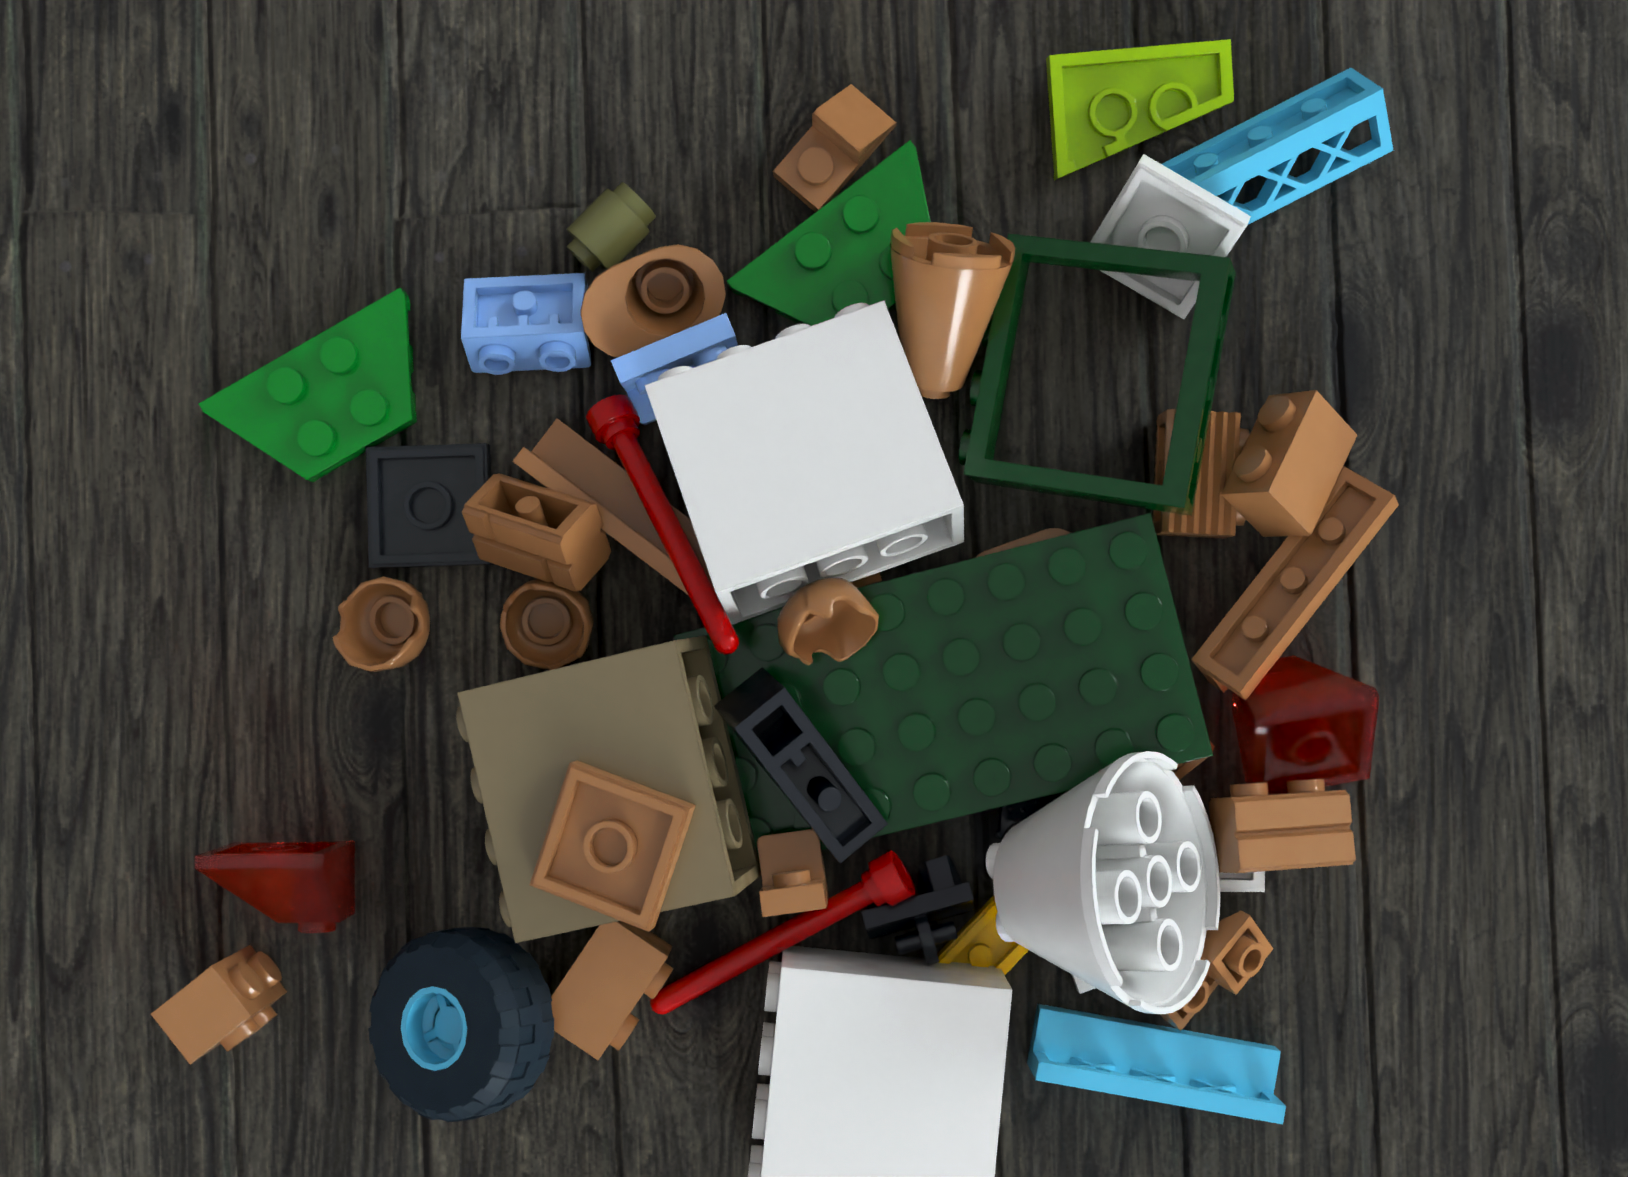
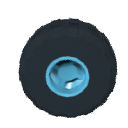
(461, 1023)

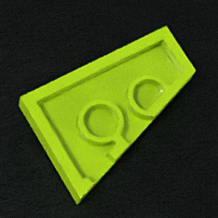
(1130, 95)

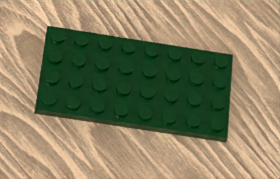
(989, 680)

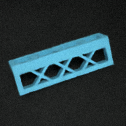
(1284, 132)
(1155, 1063)

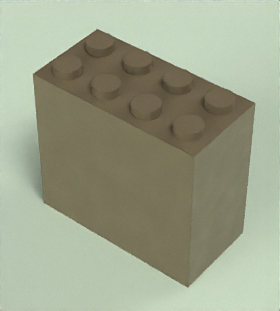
(629, 715)

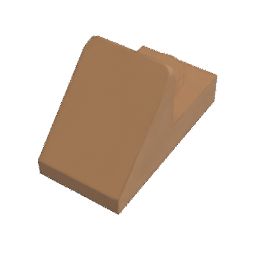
(834, 148)
(792, 873)

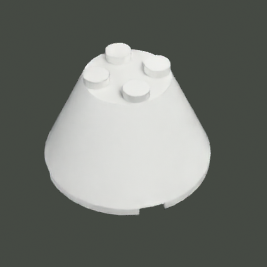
(1115, 883)

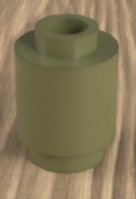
(610, 228)

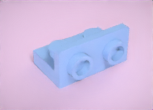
(524, 323)
(686, 348)

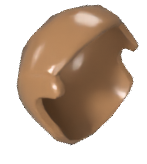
(826, 618)
(546, 624)
(382, 625)

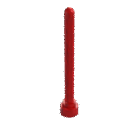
(616, 425)
(883, 883)

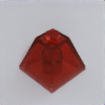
(1306, 726)
(288, 880)

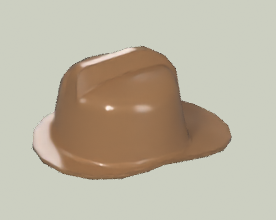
(651, 298)

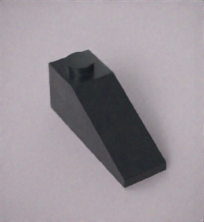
(801, 763)

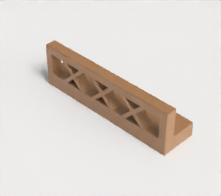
(577, 468)
(1293, 586)

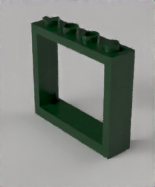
(1195, 395)

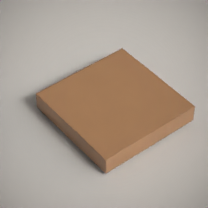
(612, 845)

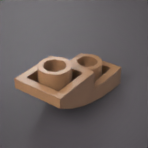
(1234, 956)

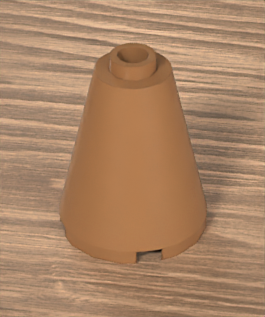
(945, 299)

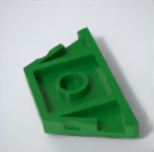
(841, 249)
(329, 393)

